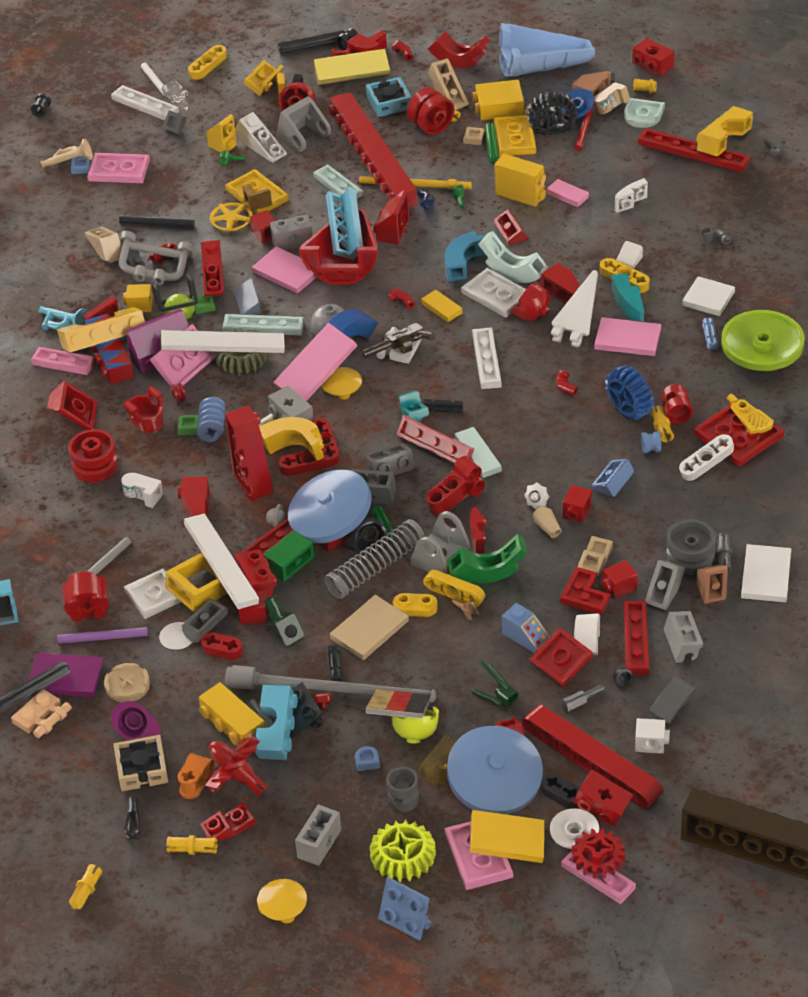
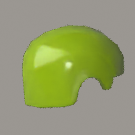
(177, 299)

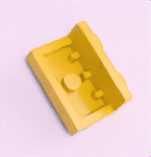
(262, 77)

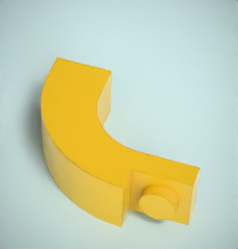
(292, 431)

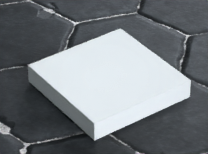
(708, 296)
(150, 594)

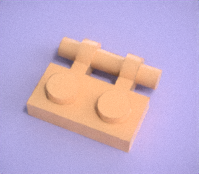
(35, 712)

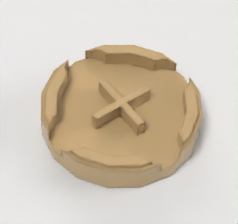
(127, 682)

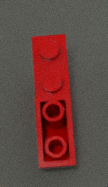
(212, 268)

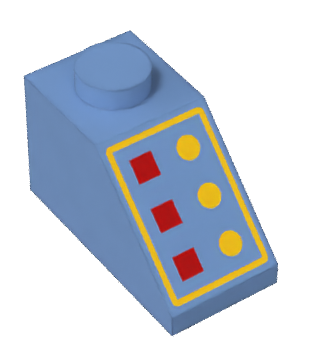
(524, 628)

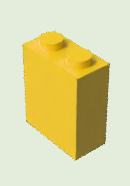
(498, 99)
(519, 180)

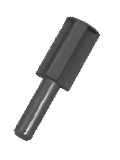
(579, 698)
(268, 720)

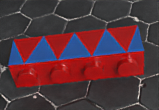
(112, 357)

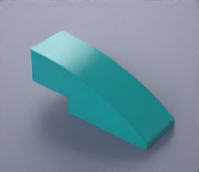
(627, 297)

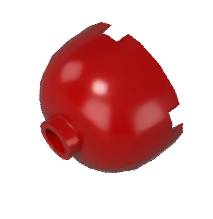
(294, 93)
(533, 303)

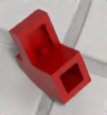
(363, 44)

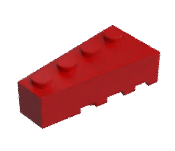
(248, 453)

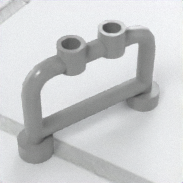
(139, 272)

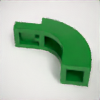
(488, 567)

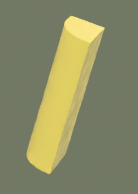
(351, 67)

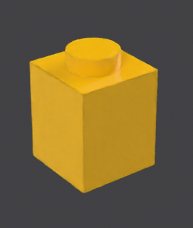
(139, 296)

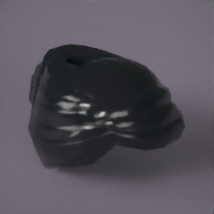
(368, 533)

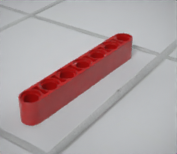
(591, 755)

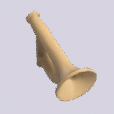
(61, 155)

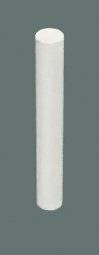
(153, 77)

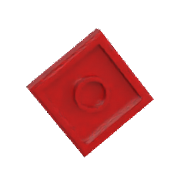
(561, 657)

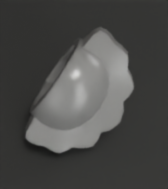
(275, 515)

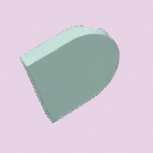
(643, 112)

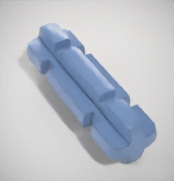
(710, 333)

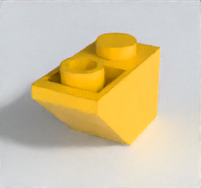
(222, 135)

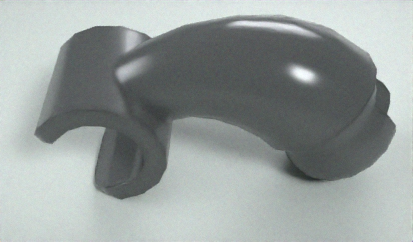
(708, 234)

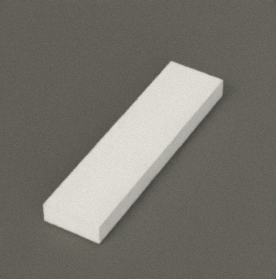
(143, 102)
(486, 358)

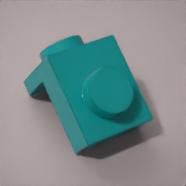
(412, 406)

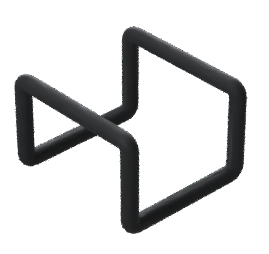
(192, 290)

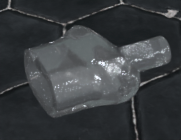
(176, 94)

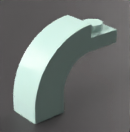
(509, 265)

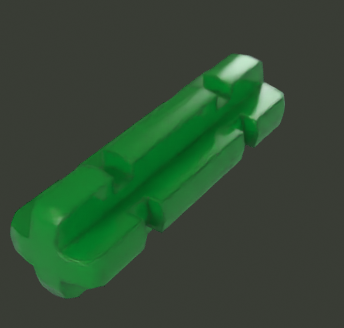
(377, 512)

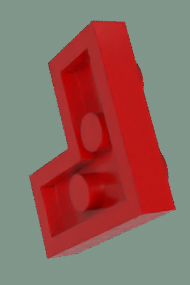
(580, 594)

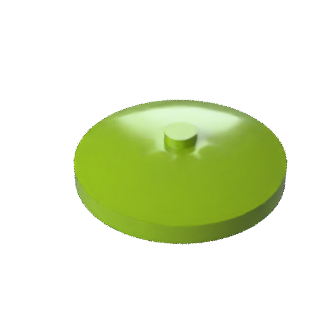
(762, 340)

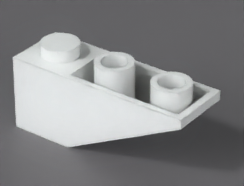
(258, 138)

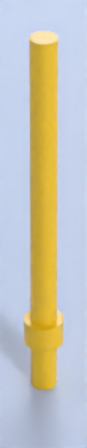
(425, 183)

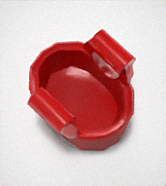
(145, 412)

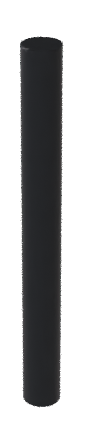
(157, 221)

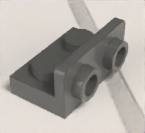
(391, 459)

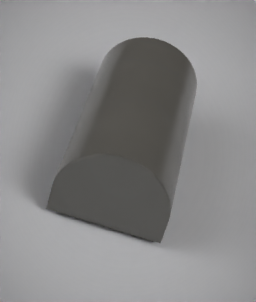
(204, 620)

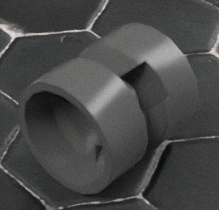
(402, 789)

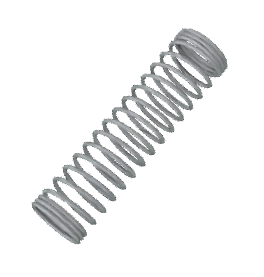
(409, 537)

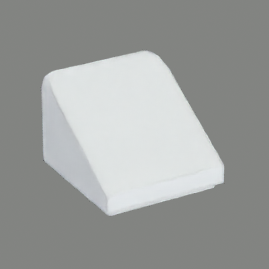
(630, 254)

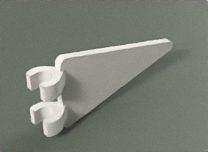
(576, 313)

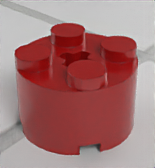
(85, 596)

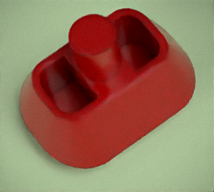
(323, 699)

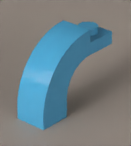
(459, 252)

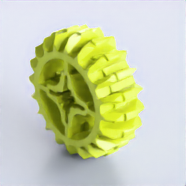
(413, 840)

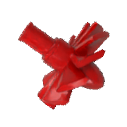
(233, 765)

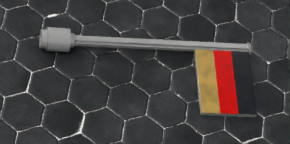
(385, 699)

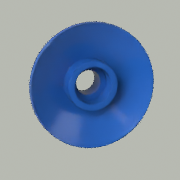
(583, 100)

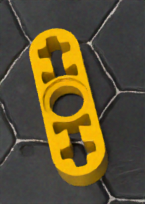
(214, 56)
(610, 267)
(441, 584)

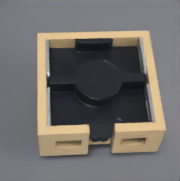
(140, 762)

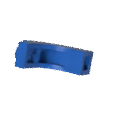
(353, 323)

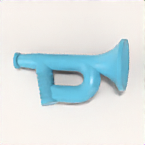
(68, 318)

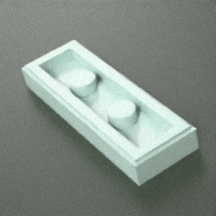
(335, 181)
(482, 455)

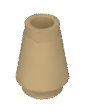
(546, 521)

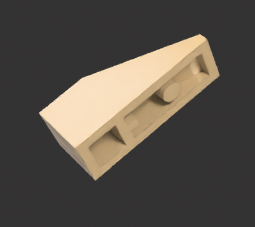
(447, 84)
(105, 243)

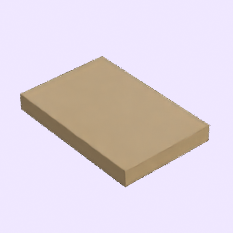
(369, 627)

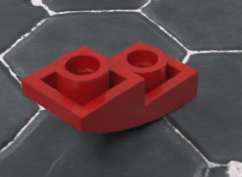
(477, 525)
(229, 824)

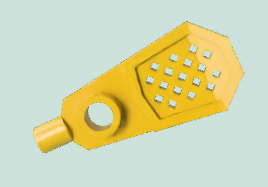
(752, 419)

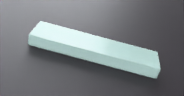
(264, 324)

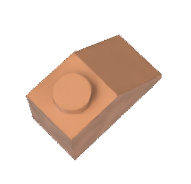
(593, 82)
(712, 583)

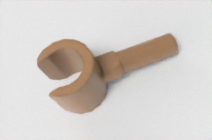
(468, 608)

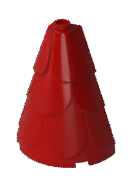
(334, 269)

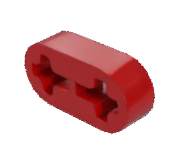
(221, 646)

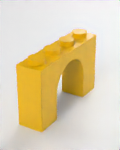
(83, 336)

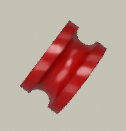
(178, 392)

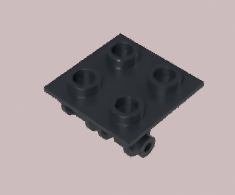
(306, 712)

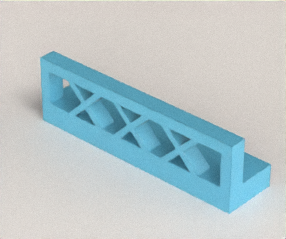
(349, 225)

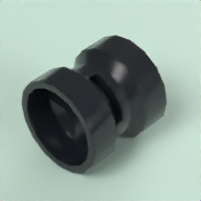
(341, 39)

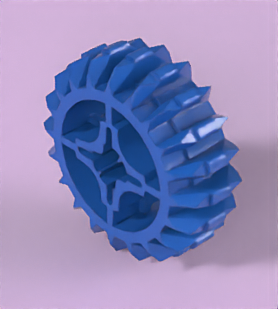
(629, 392)

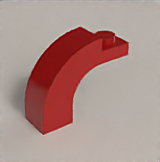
(458, 55)

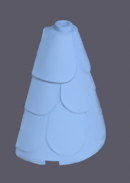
(537, 50)

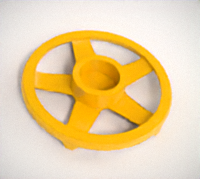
(230, 217)

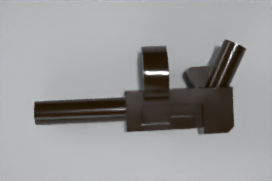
(400, 339)

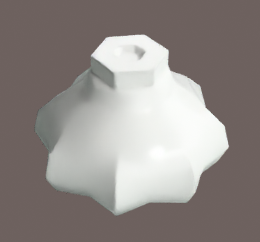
(536, 495)

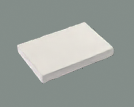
(494, 292)
(766, 573)

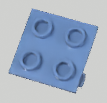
(404, 909)

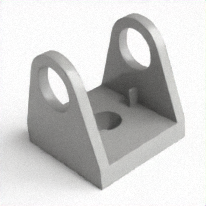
(297, 116)
(442, 540)

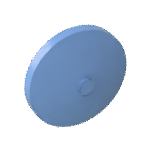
(330, 506)
(494, 770)

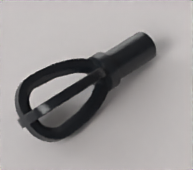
(132, 813)

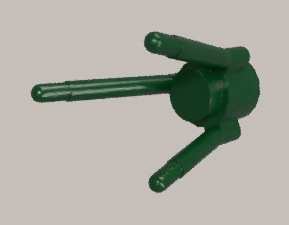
(504, 692)

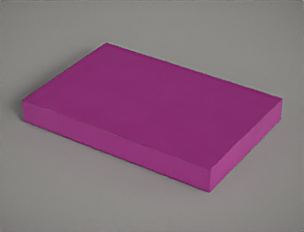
(79, 682)

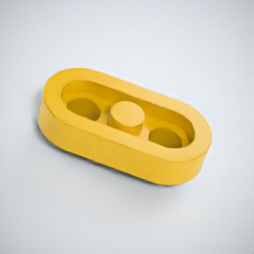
(416, 604)

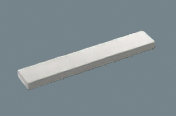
(222, 341)
(221, 561)

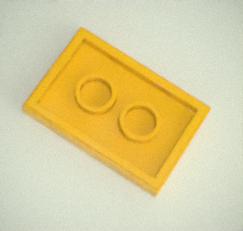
(514, 135)
(258, 183)
(507, 836)

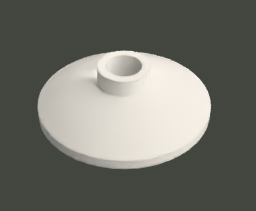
(571, 822)

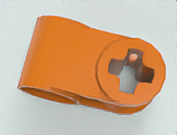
(194, 775)

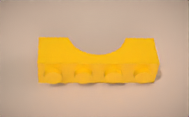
(714, 137)

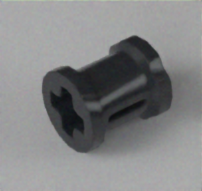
(42, 102)

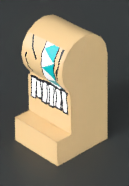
(611, 98)

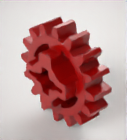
(598, 853)

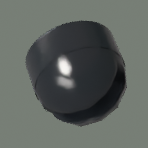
(626, 674)

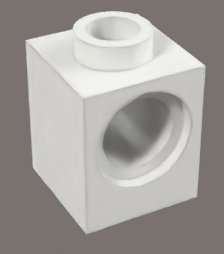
(651, 736)

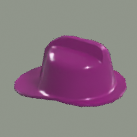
(133, 721)

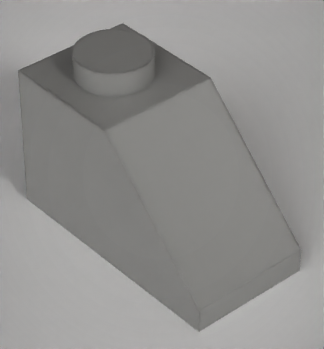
(664, 584)

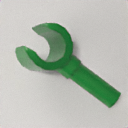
(225, 156)
(458, 193)

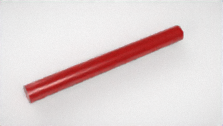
(583, 129)

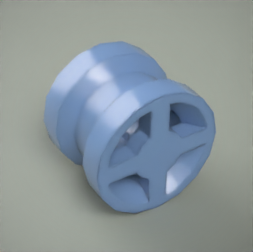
(651, 442)

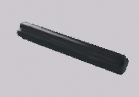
(308, 42)
(33, 685)

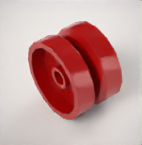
(430, 111)
(93, 455)

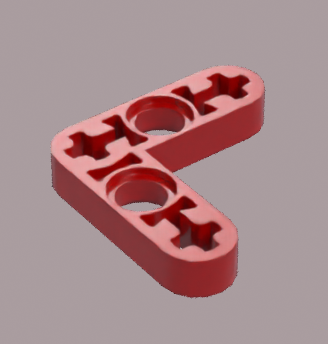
(293, 459)

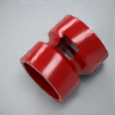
(676, 404)

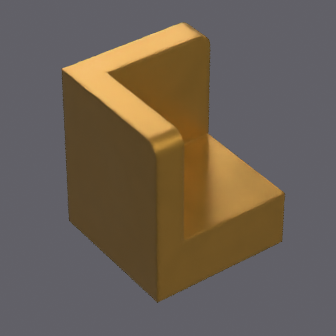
(257, 199)

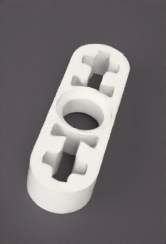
(704, 466)

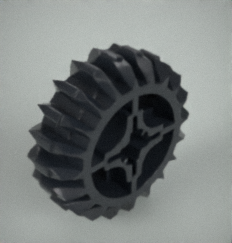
(550, 109)

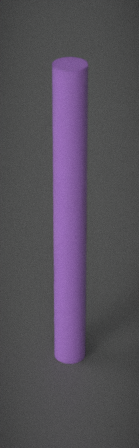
(102, 635)

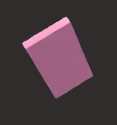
(316, 362)

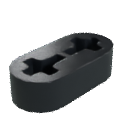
(561, 792)

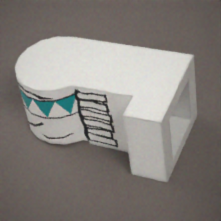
(143, 488)

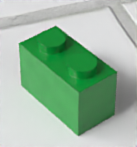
(289, 555)

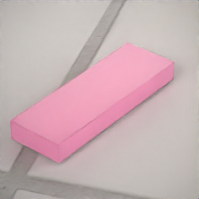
(63, 360)
(614, 886)

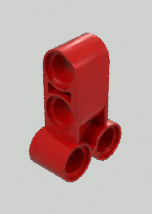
(456, 486)

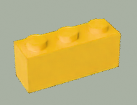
(229, 713)

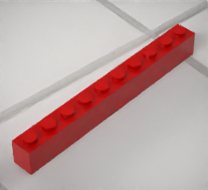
(371, 148)

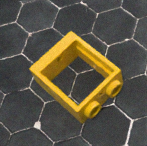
(186, 592)

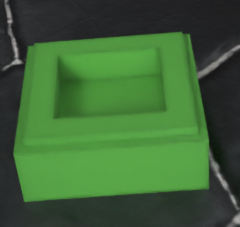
(204, 304)
(188, 425)

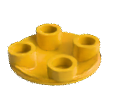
(342, 382)
(282, 900)

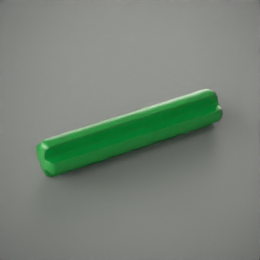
(491, 143)

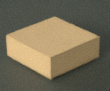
(474, 136)

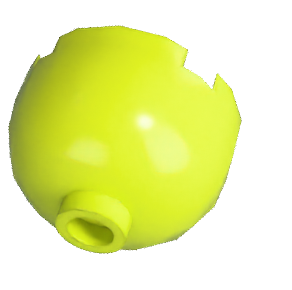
(415, 728)

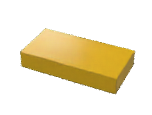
(441, 306)

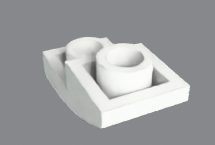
(627, 196)
(587, 631)

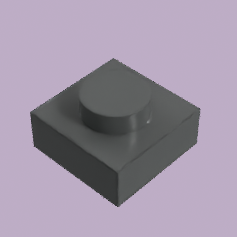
(174, 122)

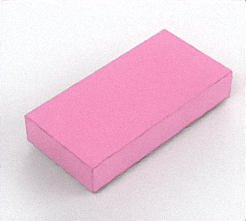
(567, 193)

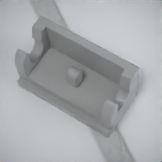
(682, 635)

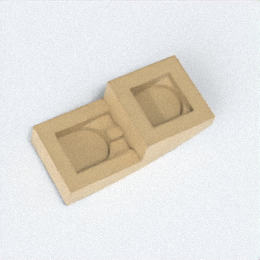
(596, 554)

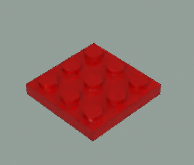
(745, 444)

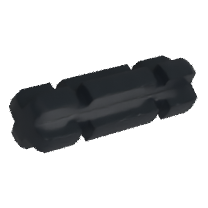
(443, 405)
(335, 663)

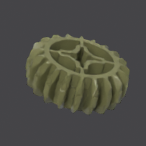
(240, 361)

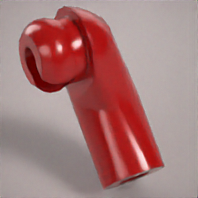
(399, 45)
(155, 257)
(403, 296)
(563, 383)

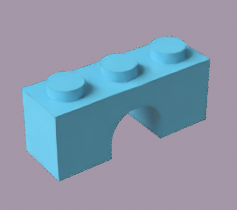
(276, 740)

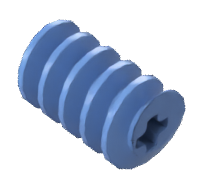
(211, 419)

